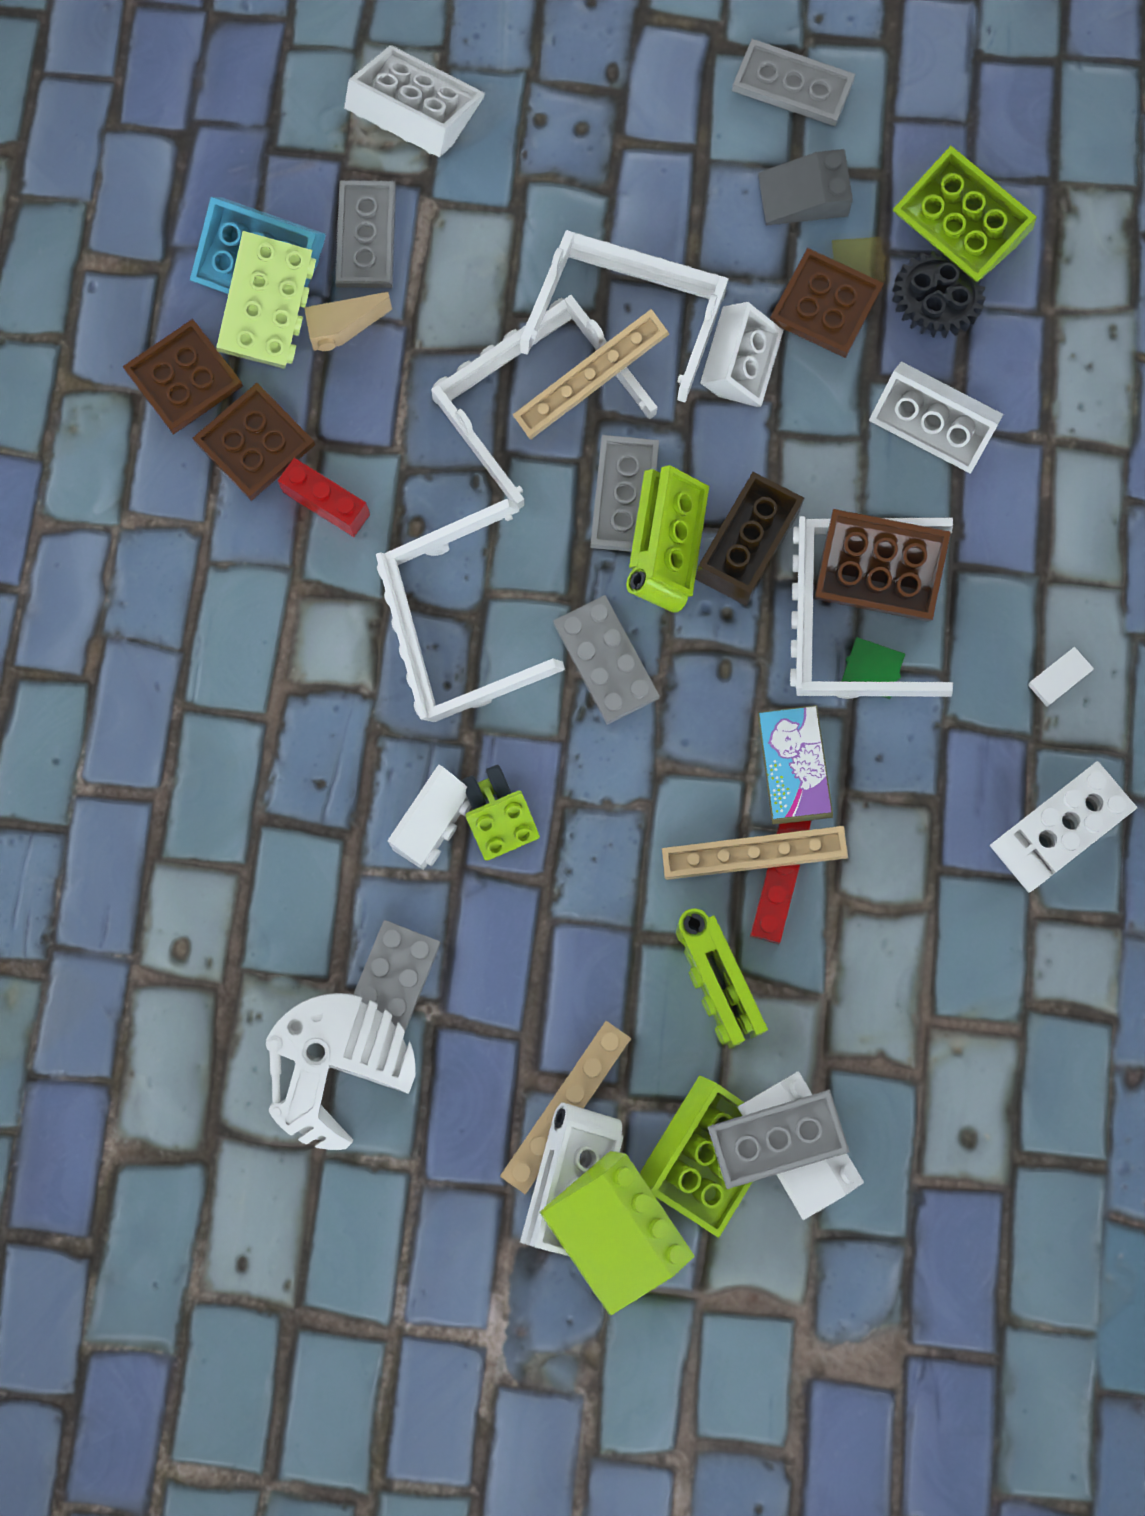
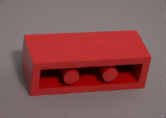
(324, 497)

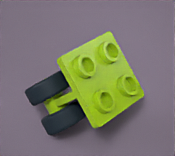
(502, 822)

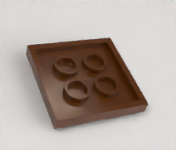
(826, 302)
(183, 376)
(253, 441)

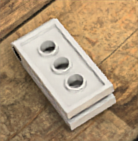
(1021, 847)
(571, 1134)

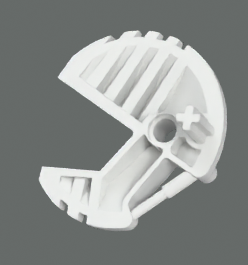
(355, 1041)

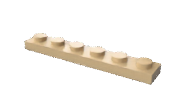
(591, 374)
(754, 853)
(576, 1091)

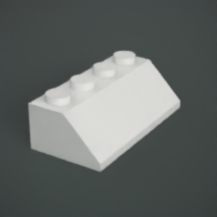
(935, 417)
(815, 1184)

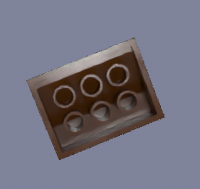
(881, 565)

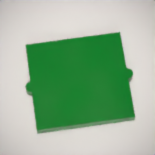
(872, 663)

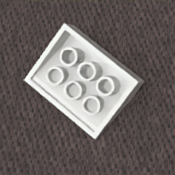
(412, 100)

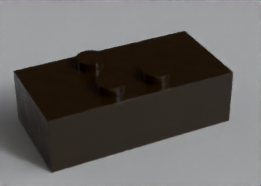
(749, 538)

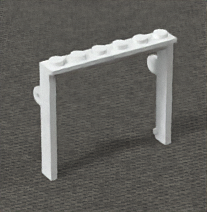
(639, 266)
(496, 356)
(803, 622)
(402, 623)

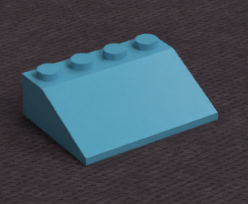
(222, 237)

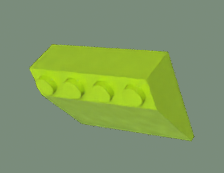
(965, 214)
(684, 1162)
(616, 1232)

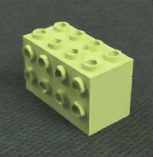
(265, 300)

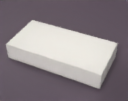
(1060, 676)

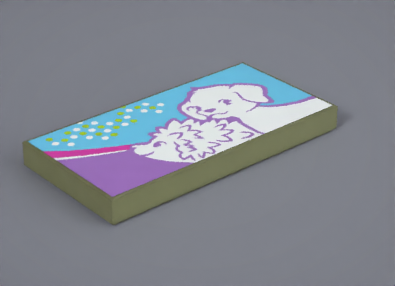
(795, 765)

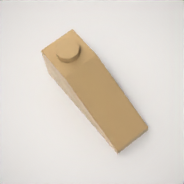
(340, 321)

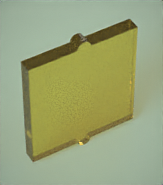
(862, 255)

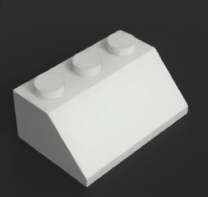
(742, 354)
(430, 819)

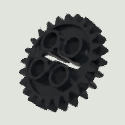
(937, 295)

